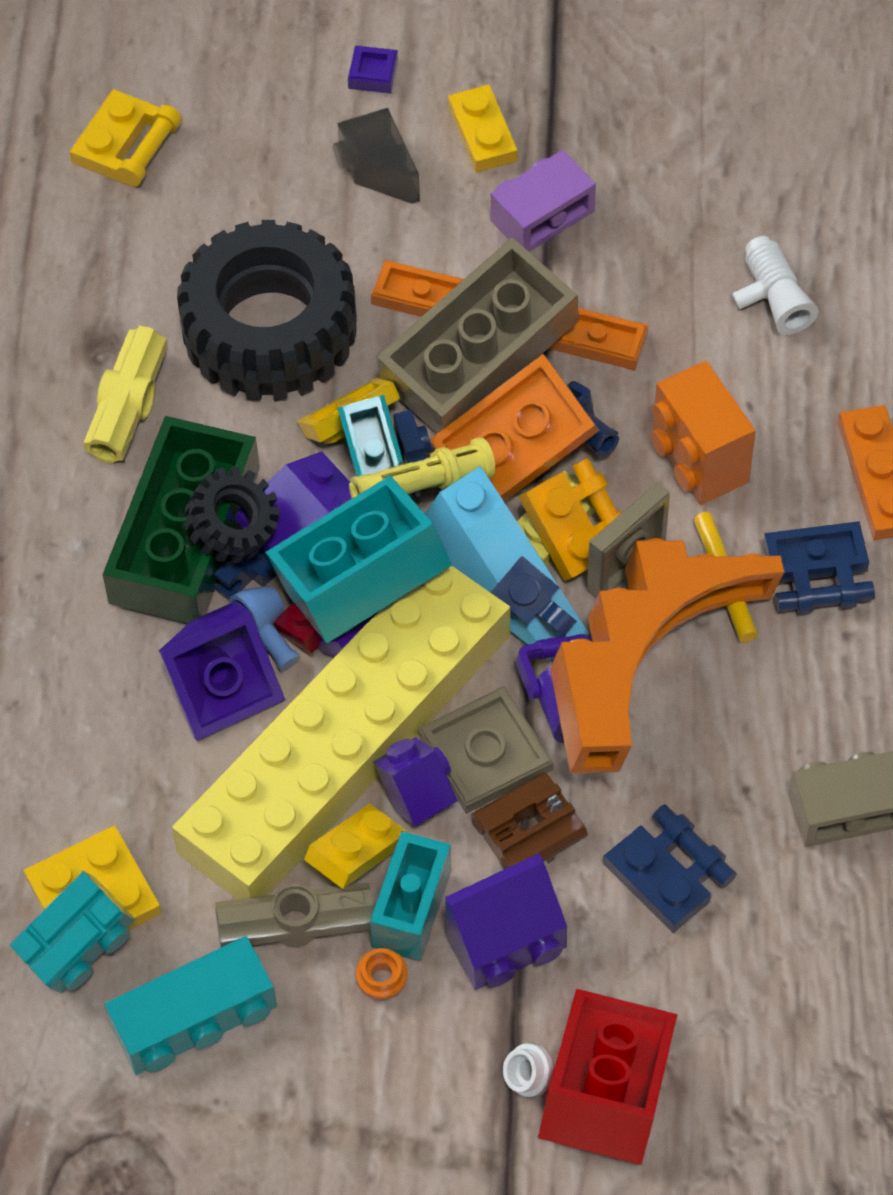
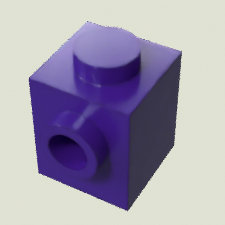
(416, 779)

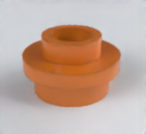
(379, 960)

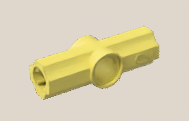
(125, 394)

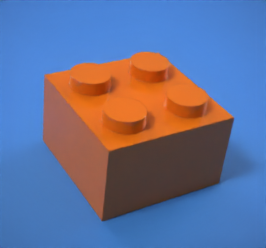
(702, 433)

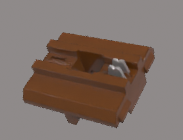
(538, 798)

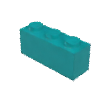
(191, 1006)

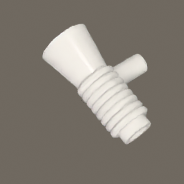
(776, 282)

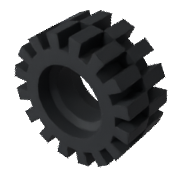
(245, 494)

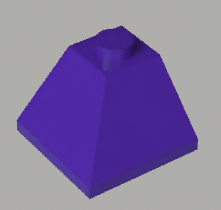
(220, 670)

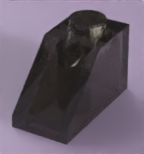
(377, 156)

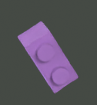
(543, 201)

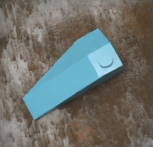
(487, 542)

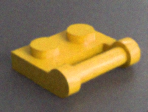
(116, 130)

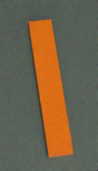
(592, 337)

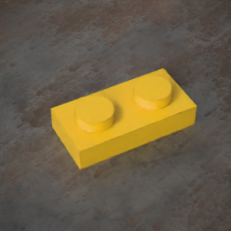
(482, 128)
(326, 422)
(354, 846)

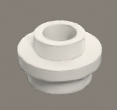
(518, 1070)

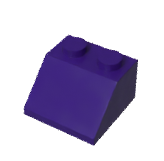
(304, 494)
(506, 923)

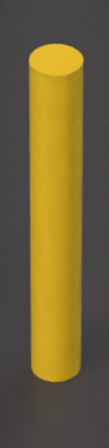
(713, 545)

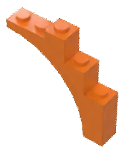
(664, 591)

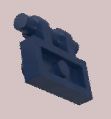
(821, 553)
(661, 880)

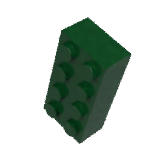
(153, 559)

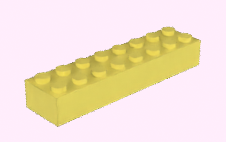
(324, 743)

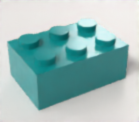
(359, 558)

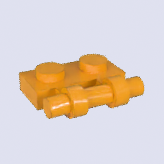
(562, 520)

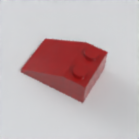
(608, 1076)

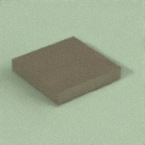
(614, 544)
(487, 748)

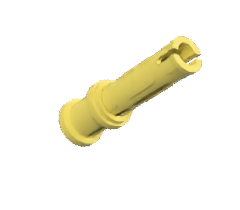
(439, 470)

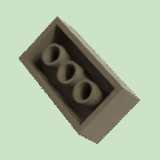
(479, 335)

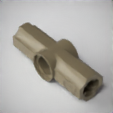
(327, 911)

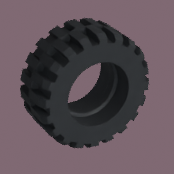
(260, 262)

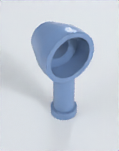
(265, 608)

